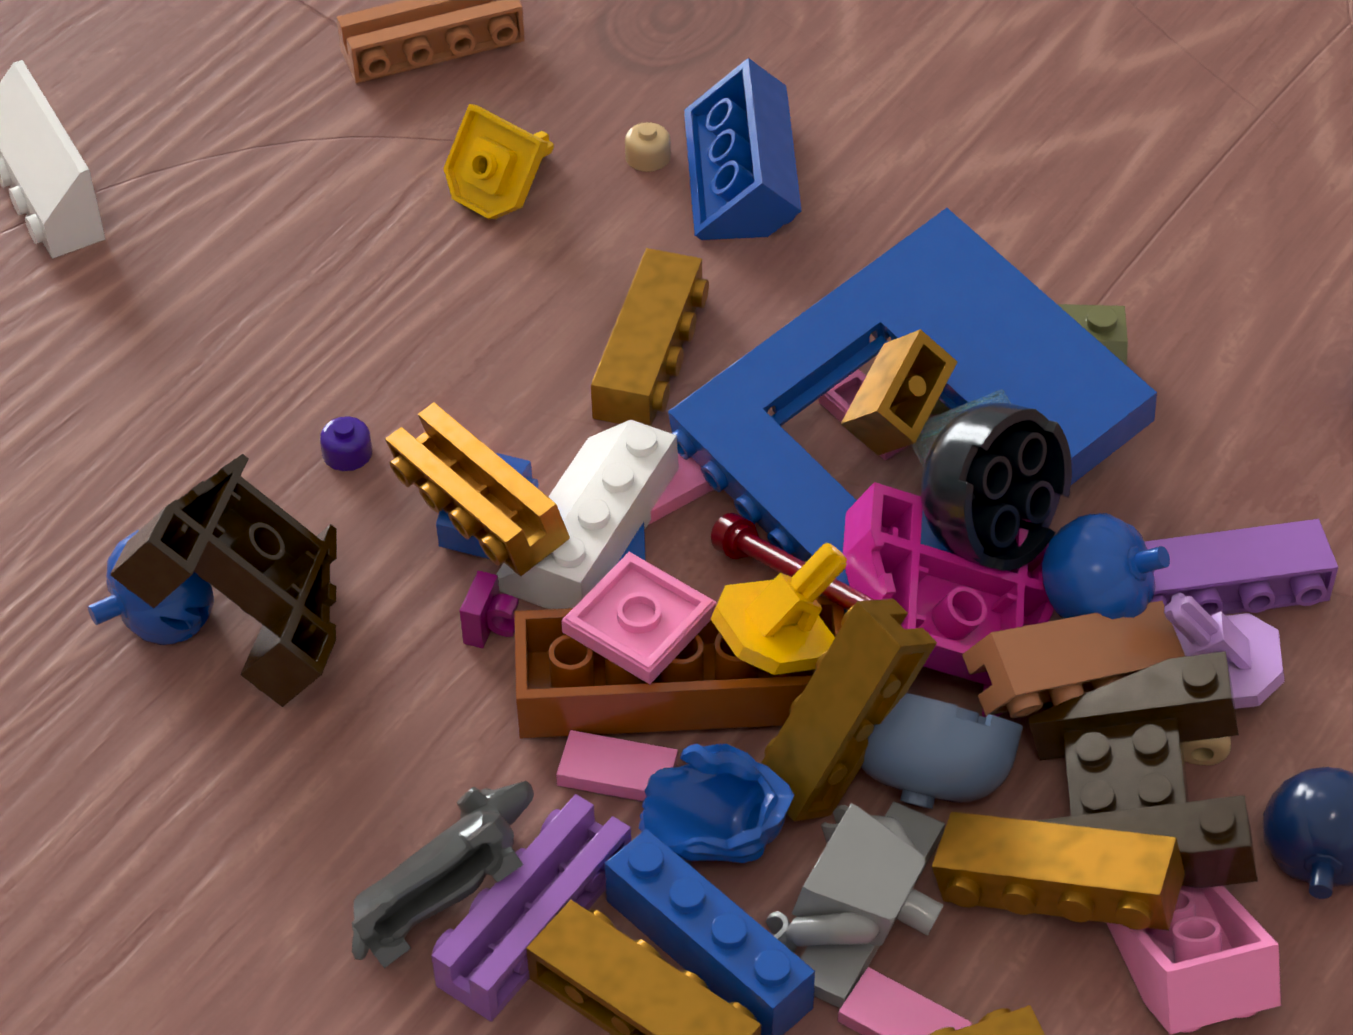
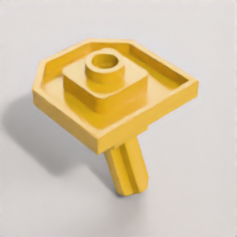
(493, 163)
(778, 619)

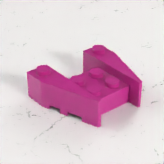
(938, 589)

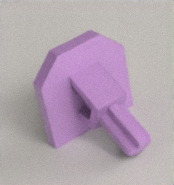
(1249, 643)

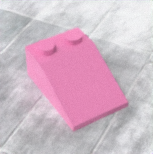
(1208, 964)

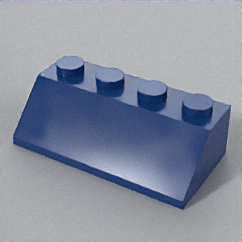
(742, 156)

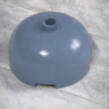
(941, 751)

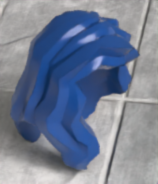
(716, 805)

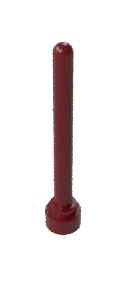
(739, 538)

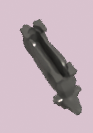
(441, 871)

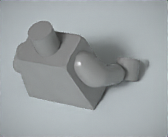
(858, 886)

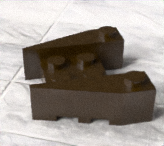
(253, 558)
(1131, 766)

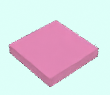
(639, 617)

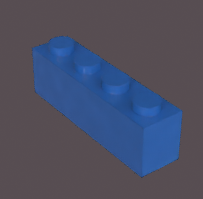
(709, 933)

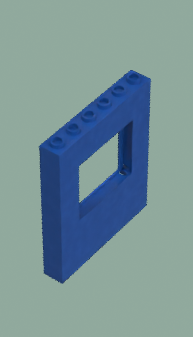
(968, 304)

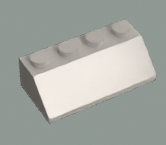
(44, 168)
(603, 505)

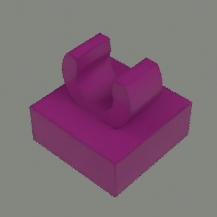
(486, 611)

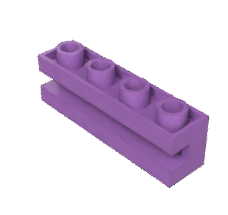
(1249, 568)
(486, 953)

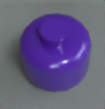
(346, 443)

